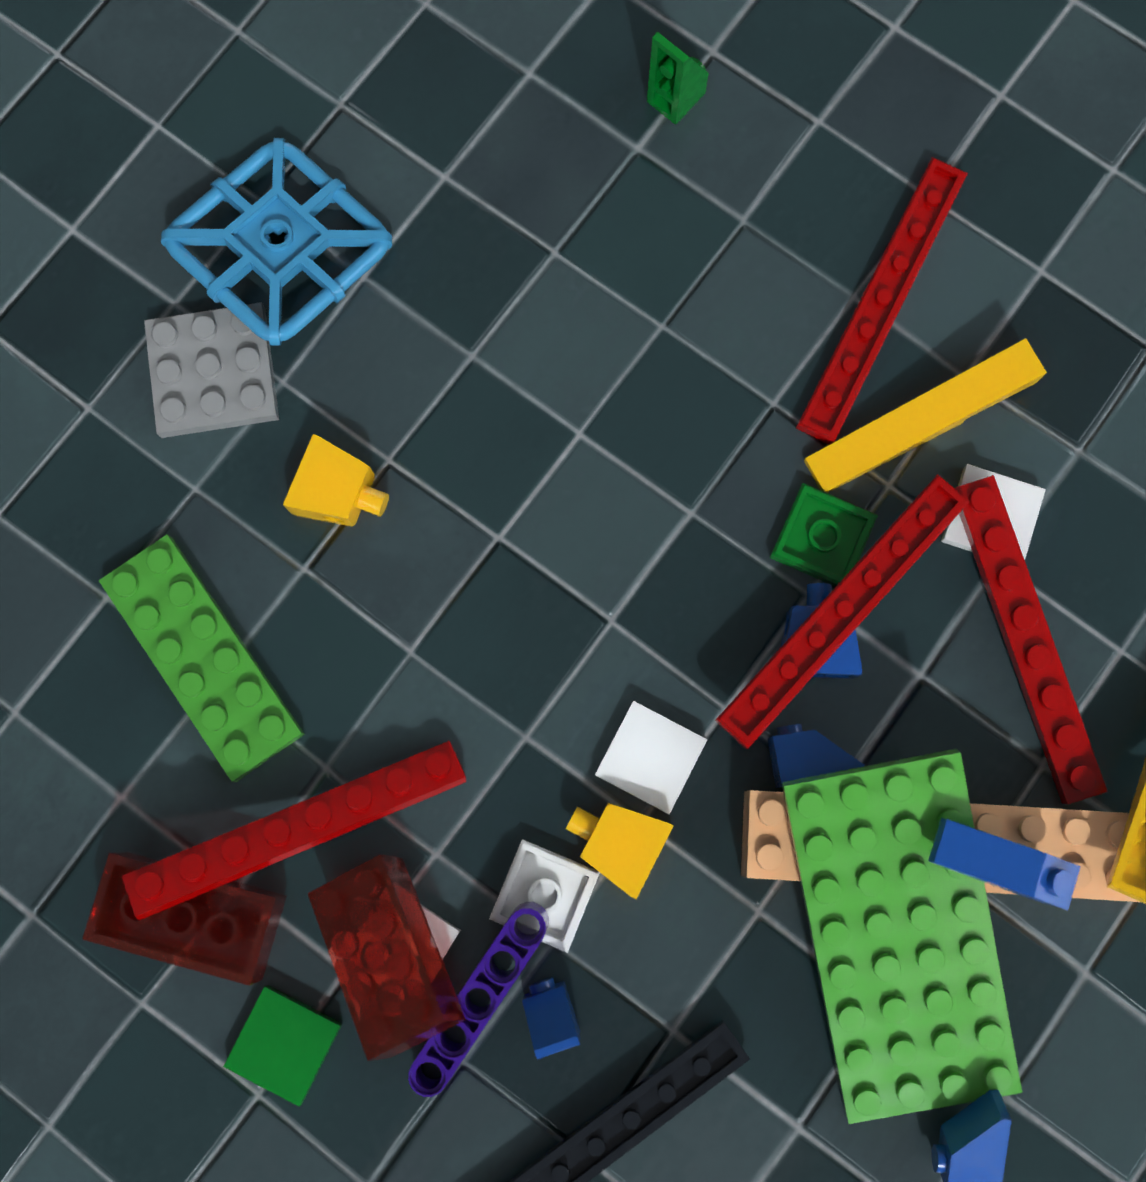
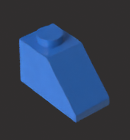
(805, 754)
(550, 1018)
(974, 1142)

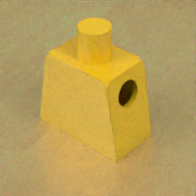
(333, 486)
(621, 844)

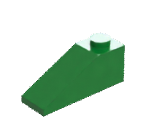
(674, 79)

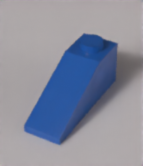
(1004, 864)

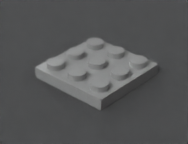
(209, 372)

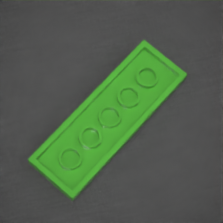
(201, 658)

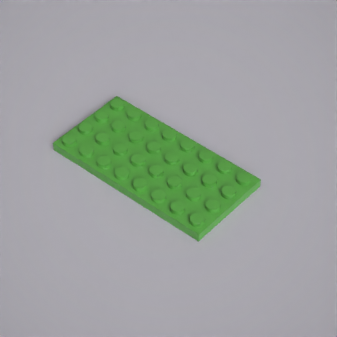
(899, 939)

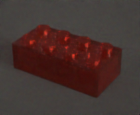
(214, 933)
(385, 957)

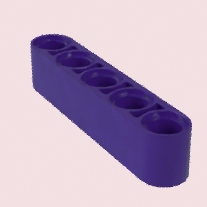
(496, 983)

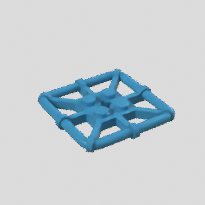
(276, 262)

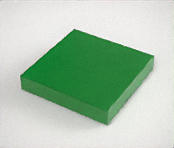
(823, 535)
(283, 1045)

